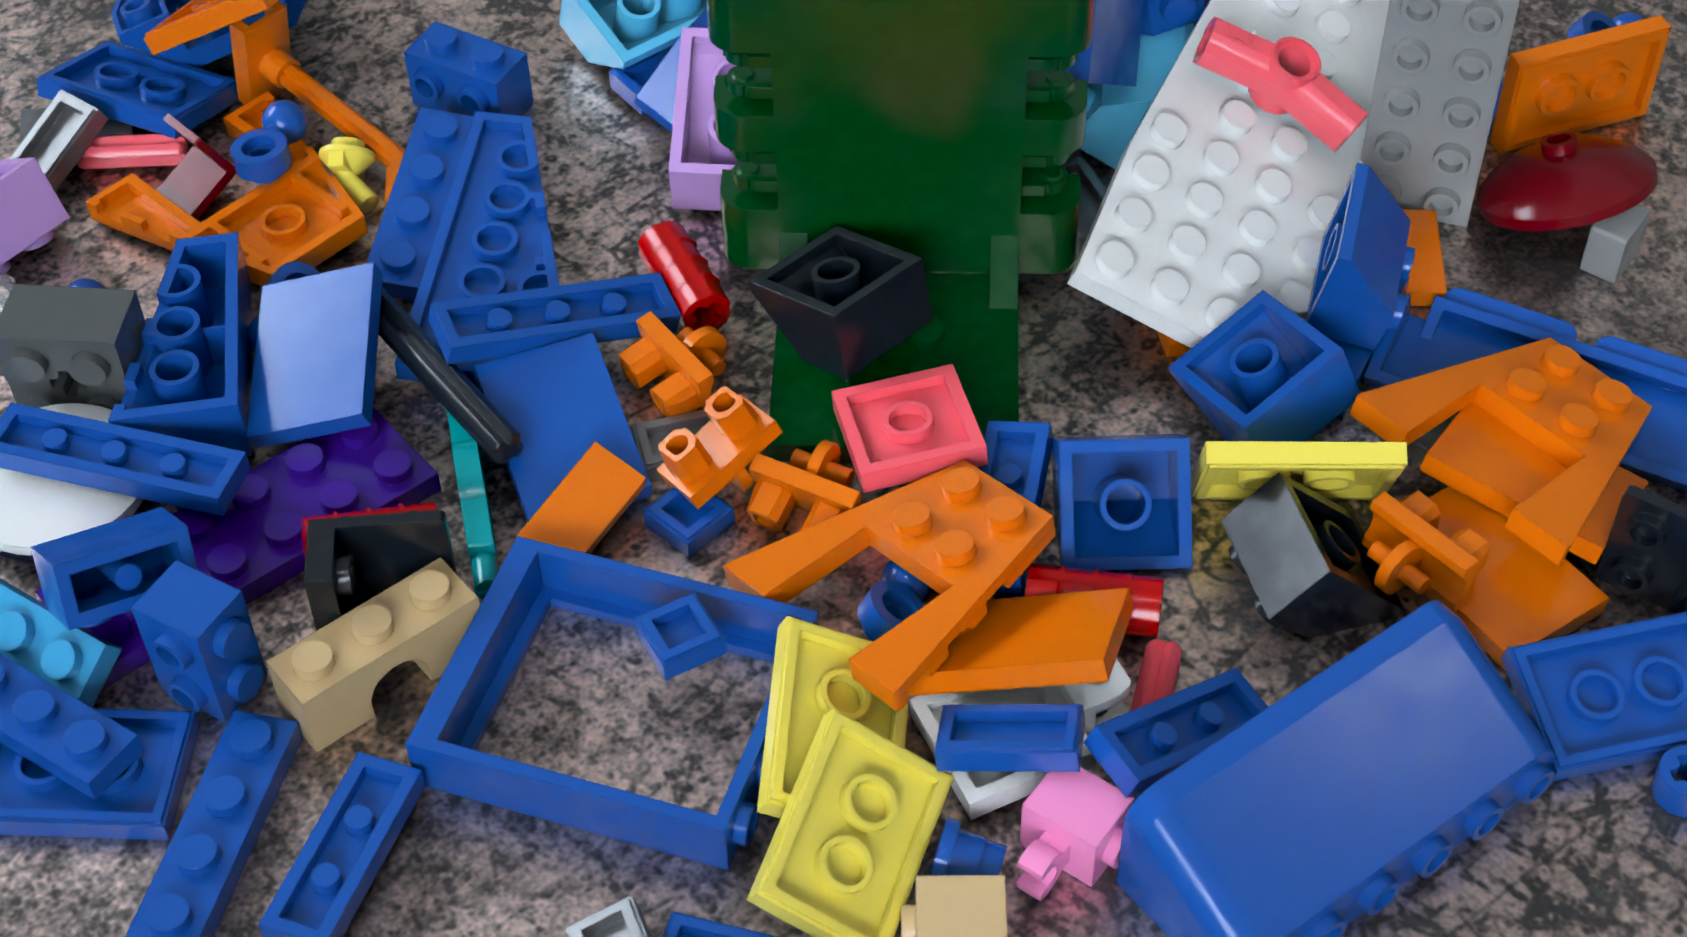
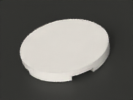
(47, 509)

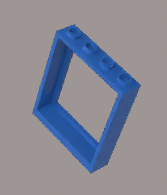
(490, 654)

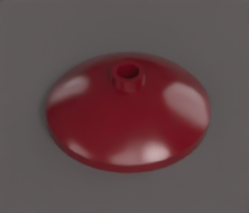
(1566, 182)

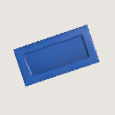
(1010, 737)

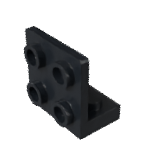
(1648, 550)
(366, 554)

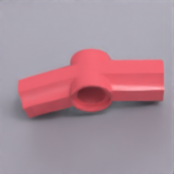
(1281, 79)

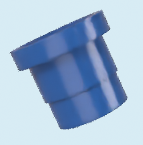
(966, 853)

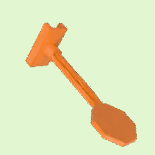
(266, 64)

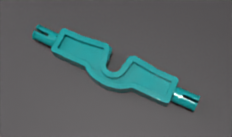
(474, 507)

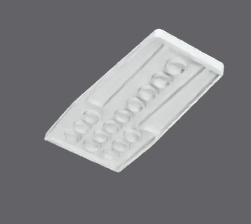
(1220, 191)

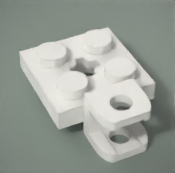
(989, 790)

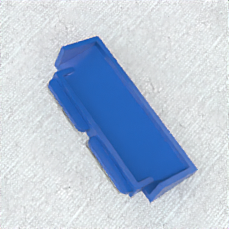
(1476, 325)

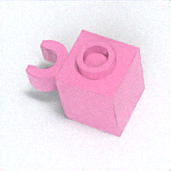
(1070, 826)

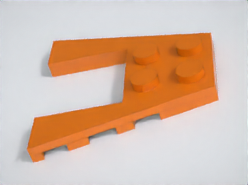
(290, 220)
(1547, 399)
(947, 529)

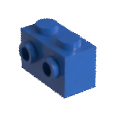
(467, 73)
(109, 566)
(200, 641)

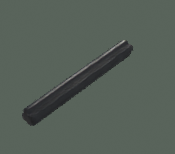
(447, 383)

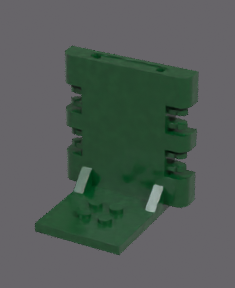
(918, 132)

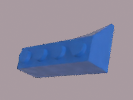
(195, 349)

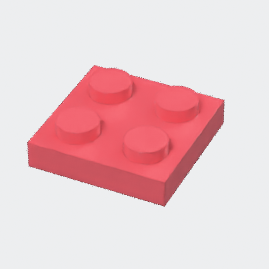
(908, 427)

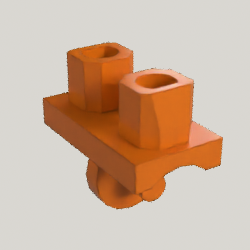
(684, 360)
(720, 450)
(809, 483)
(1416, 554)

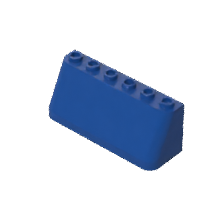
(1336, 791)

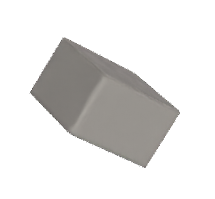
(1615, 243)

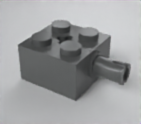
(69, 344)

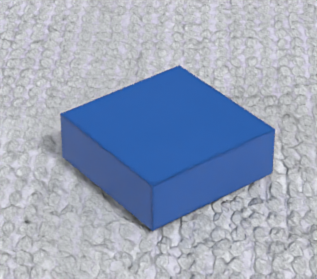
(685, 525)
(680, 635)

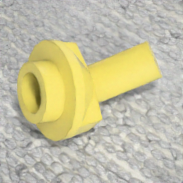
(348, 162)

